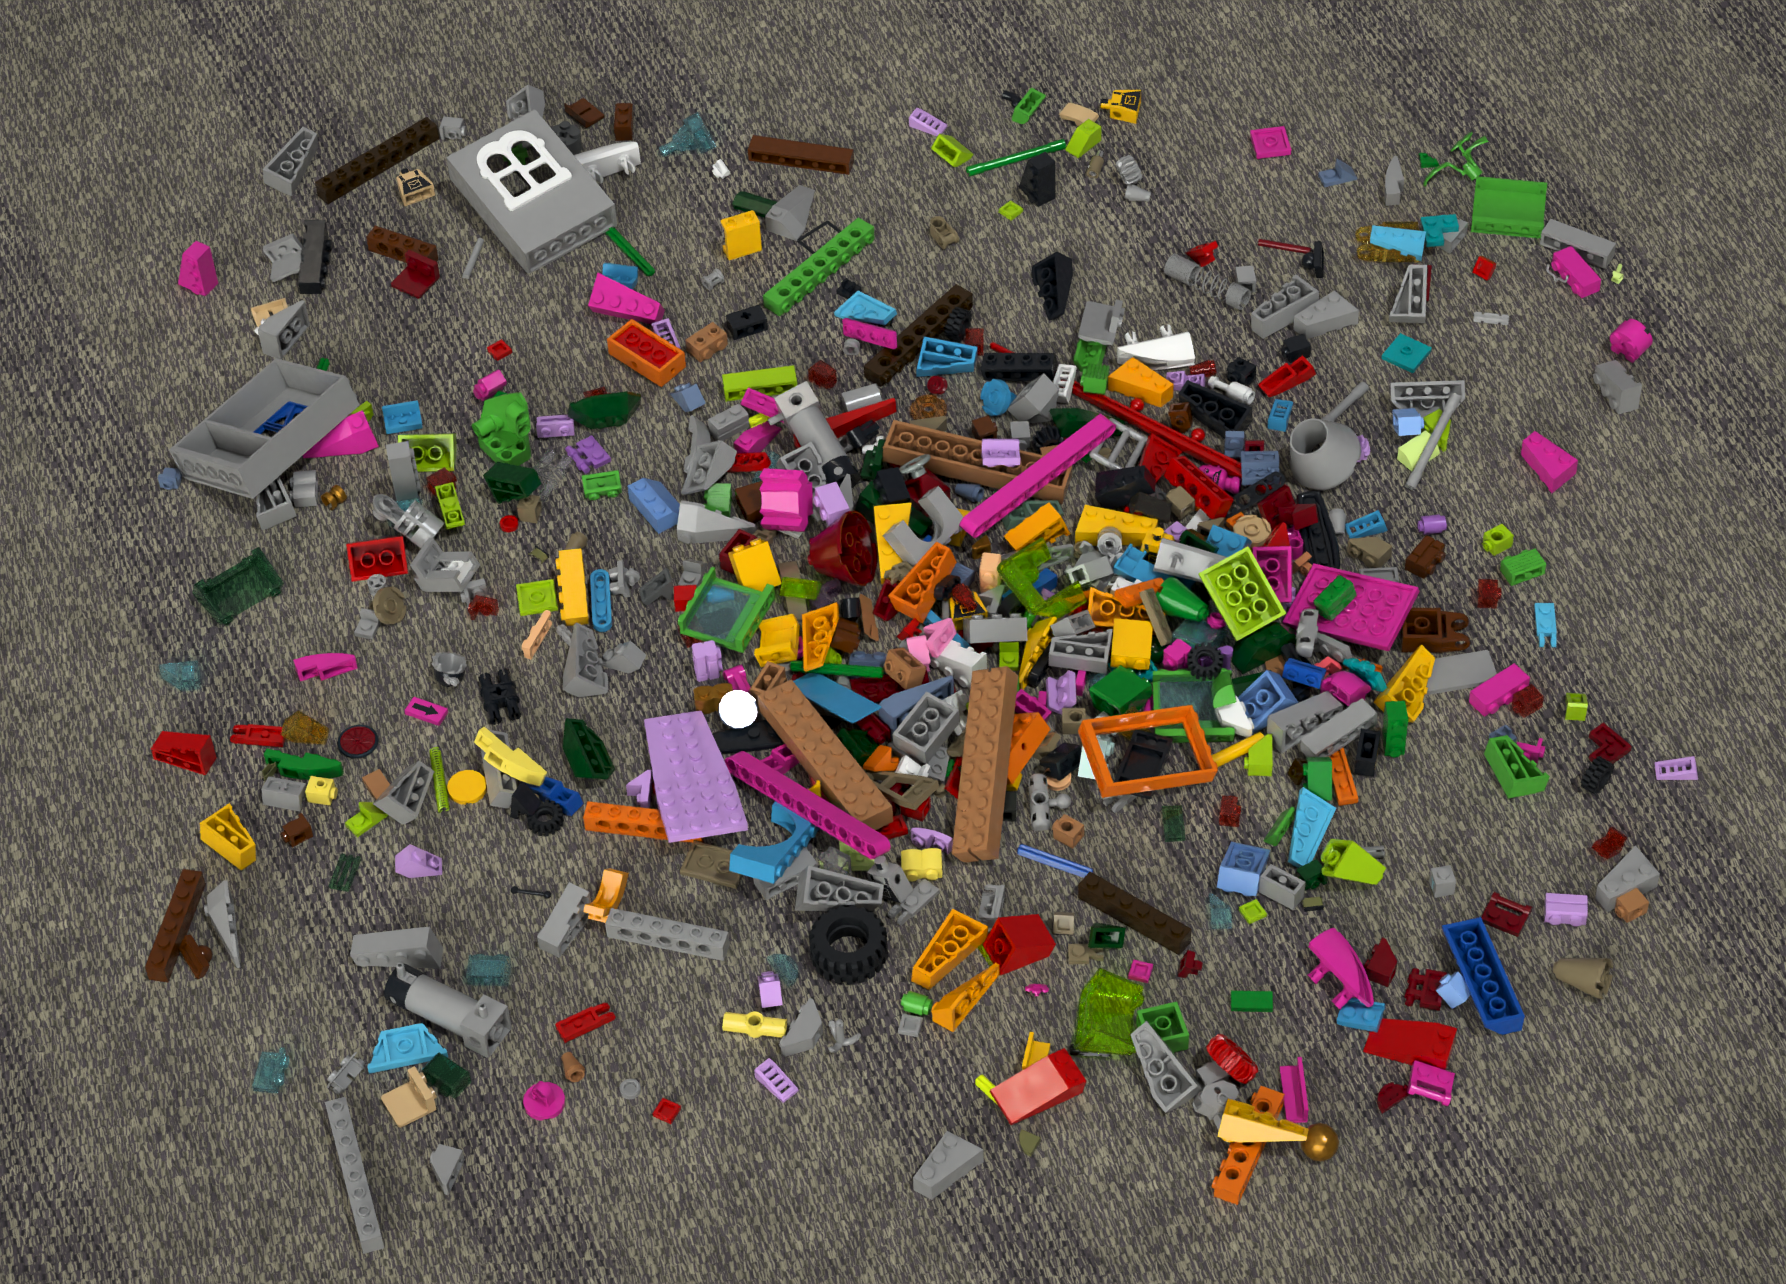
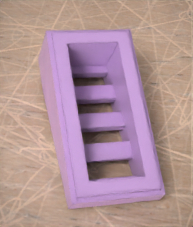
(916, 121)
(665, 324)
(1677, 775)
(768, 1070)

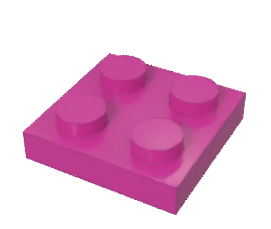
(1270, 142)

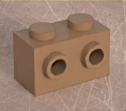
(706, 342)
(904, 668)
(769, 677)

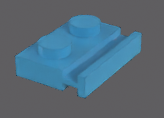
(1358, 1016)

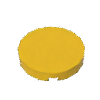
(467, 787)

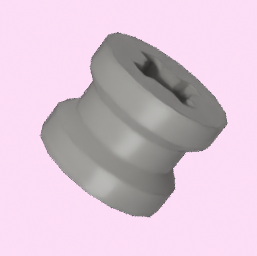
(374, 582)

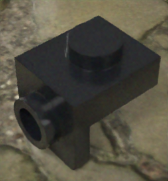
(1300, 691)

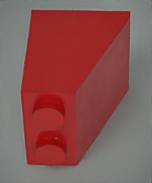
(1018, 942)

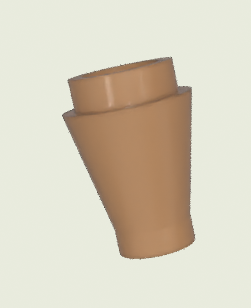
(573, 1068)

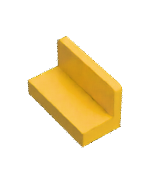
(1034, 1051)

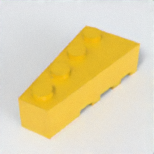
(885, 517)

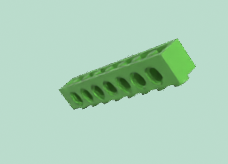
(819, 267)

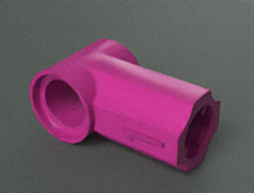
(738, 678)

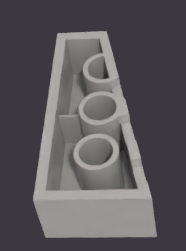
(291, 162)
(1283, 306)
(826, 890)
(410, 946)

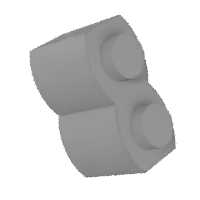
(304, 488)

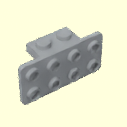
(1101, 322)

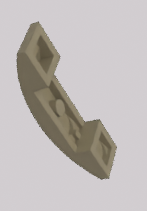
(794, 605)

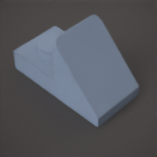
(1340, 174)

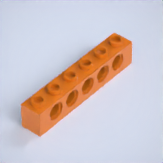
(625, 821)
(1233, 1189)

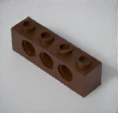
(396, 245)

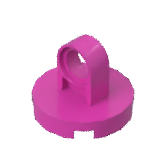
(544, 1100)

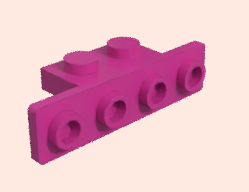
(870, 333)

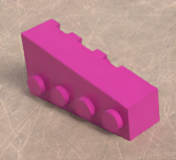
(620, 301)

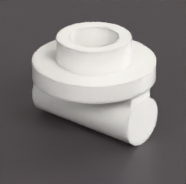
(720, 169)

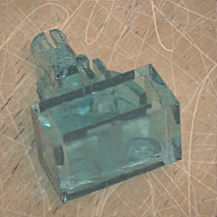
(690, 137)

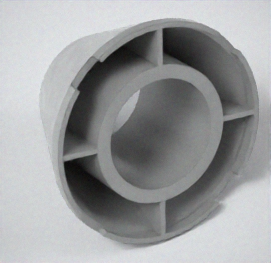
(1331, 462)

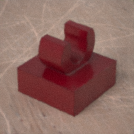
(1189, 965)

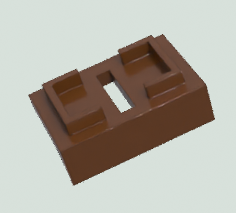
(578, 109)

